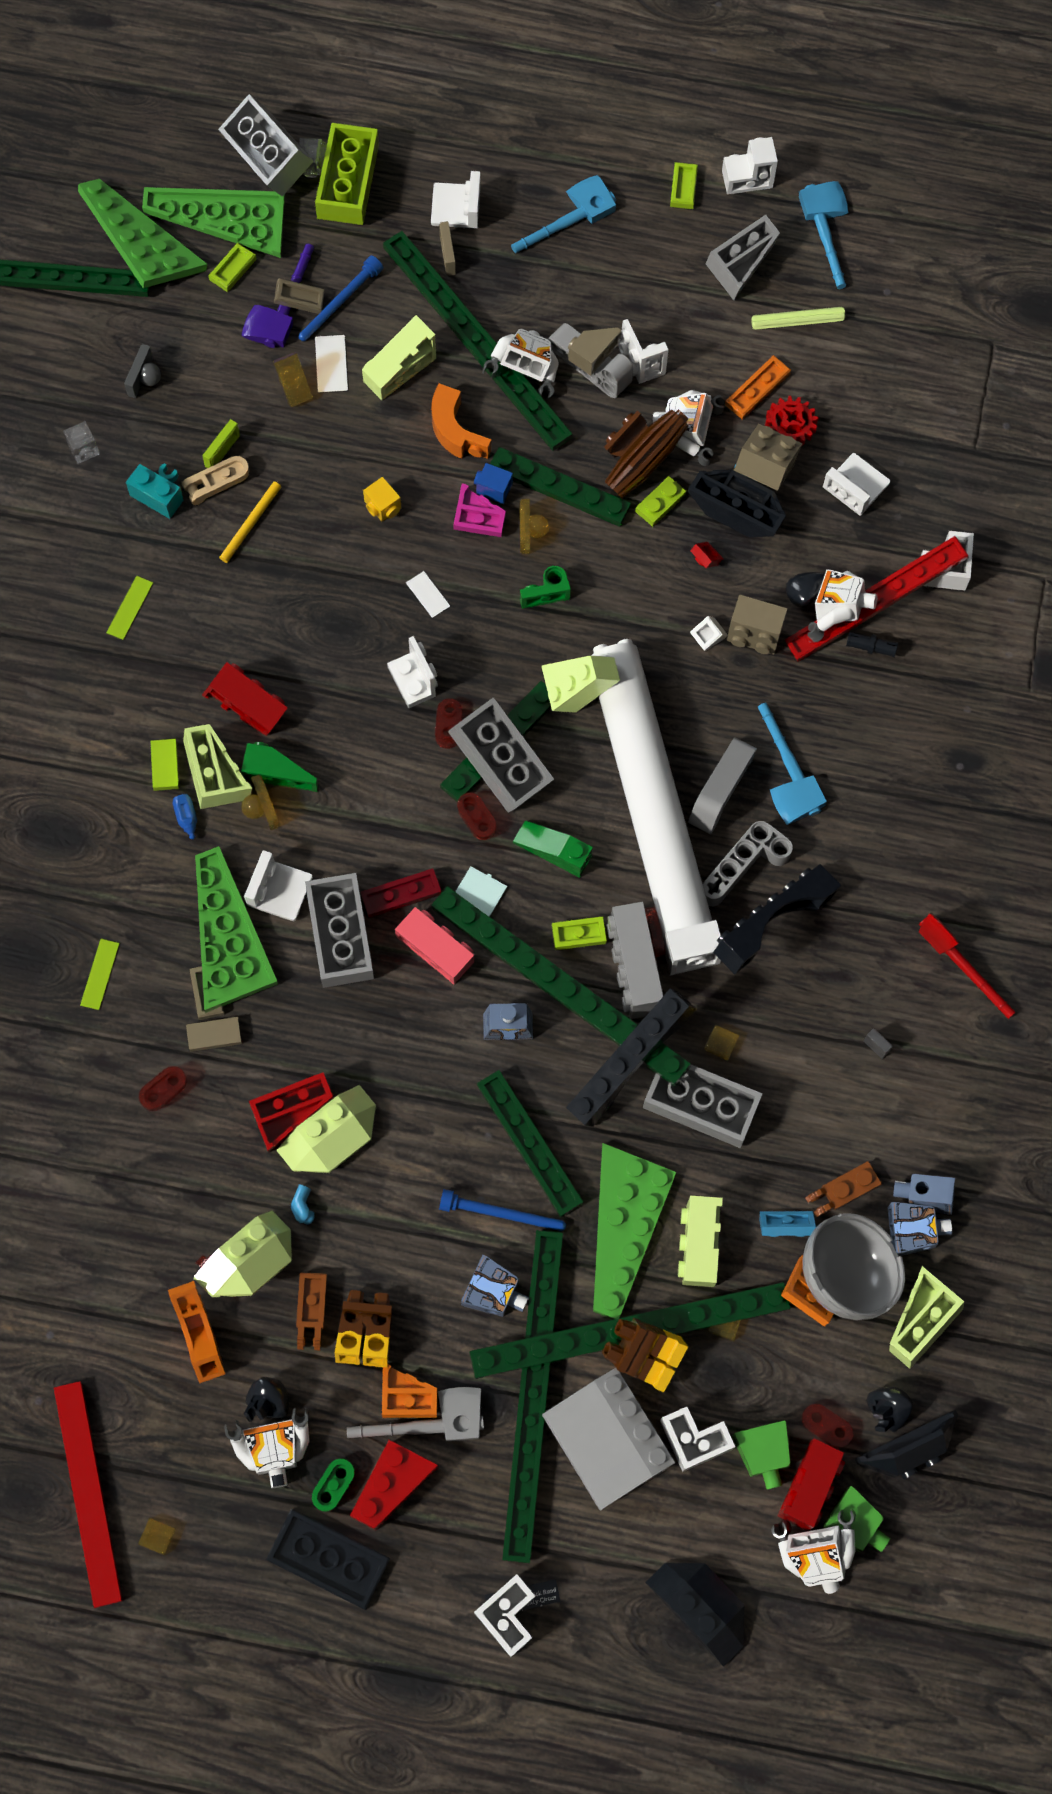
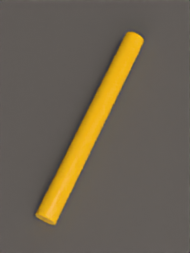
(250, 522)

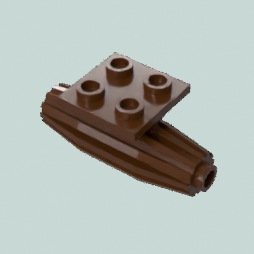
(642, 448)

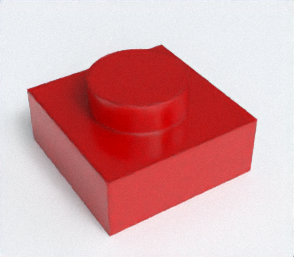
(706, 555)

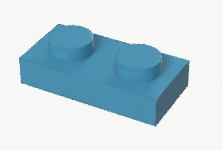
(787, 1223)

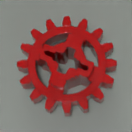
(791, 420)

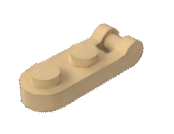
(216, 479)

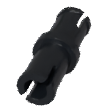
(872, 644)

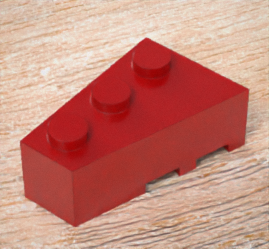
(246, 698)
(288, 1107)
(391, 1484)
(812, 1485)

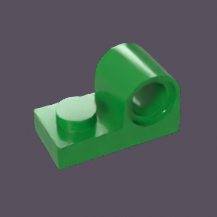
(547, 593)

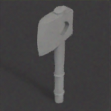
(459, 1418)

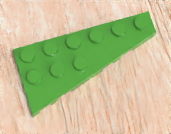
(233, 215)
(143, 244)
(230, 948)
(627, 1215)

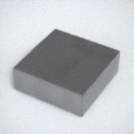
(877, 1043)

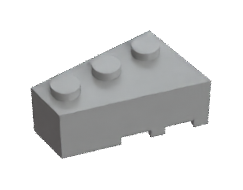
(742, 254)

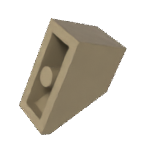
(593, 348)

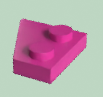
(477, 514)

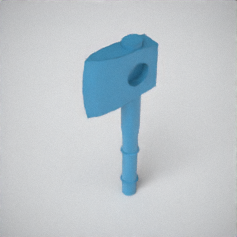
(592, 202)
(825, 202)
(803, 794)

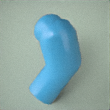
(299, 1206)

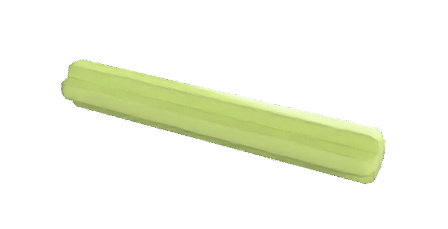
(798, 318)

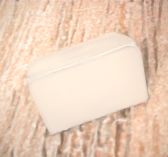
(708, 633)

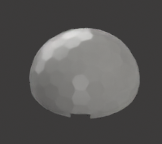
(853, 1267)

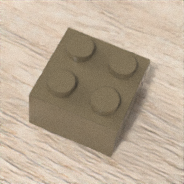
(768, 456)
(756, 625)

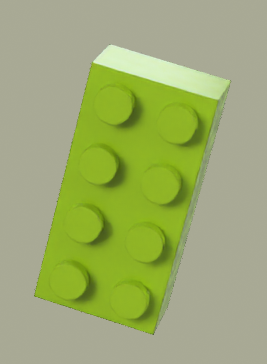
(347, 173)

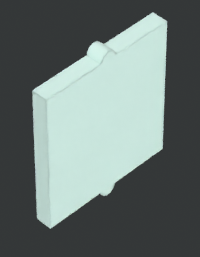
(481, 890)

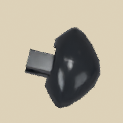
(804, 588)
(267, 1399)
(890, 1407)

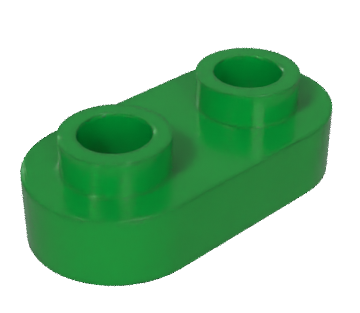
(331, 1484)

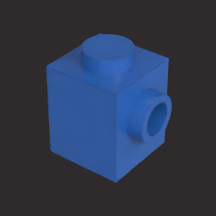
(493, 483)

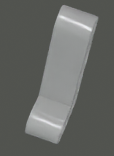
(610, 376)
(721, 785)
(741, 865)

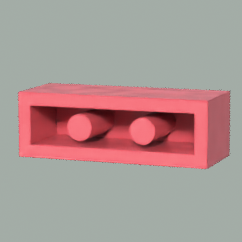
(435, 945)

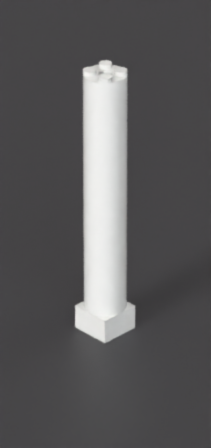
(657, 815)

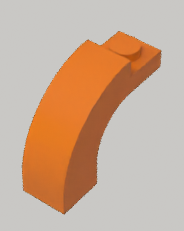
(447, 430)
(197, 1332)

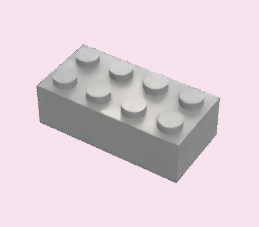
(265, 145)
(500, 755)
(339, 930)
(636, 959)
(705, 1104)

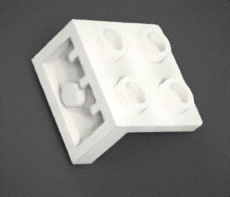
(457, 203)
(647, 362)
(855, 483)
(414, 675)
(276, 888)

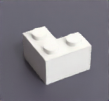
(752, 170)
(960, 575)
(693, 1446)
(500, 1611)

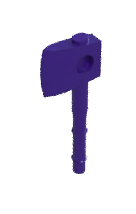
(274, 326)

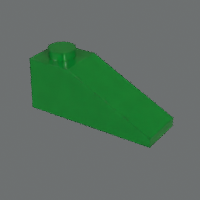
(275, 768)
(554, 847)

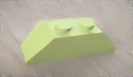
(331, 1133)
(248, 1258)

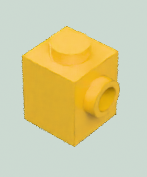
(382, 500)

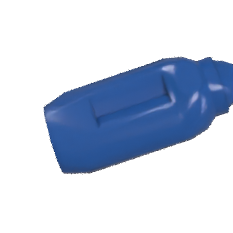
(185, 814)

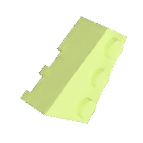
(400, 359)
(579, 681)
(213, 771)
(700, 1241)
(925, 1318)

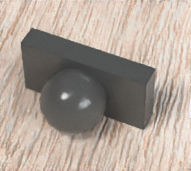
(142, 372)

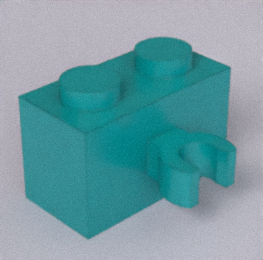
(156, 490)

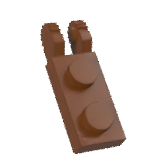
(846, 1188)
(311, 1307)

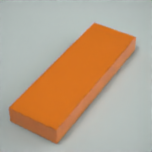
(757, 387)

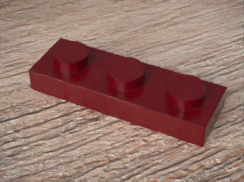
(400, 893)

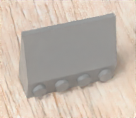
(608, 1439)

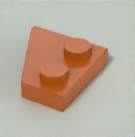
(799, 1294)
(406, 1396)

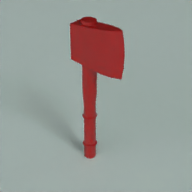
(944, 941)

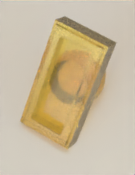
(292, 379)
(533, 526)
(256, 805)

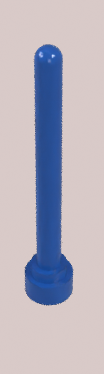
(371, 268)
(450, 1201)

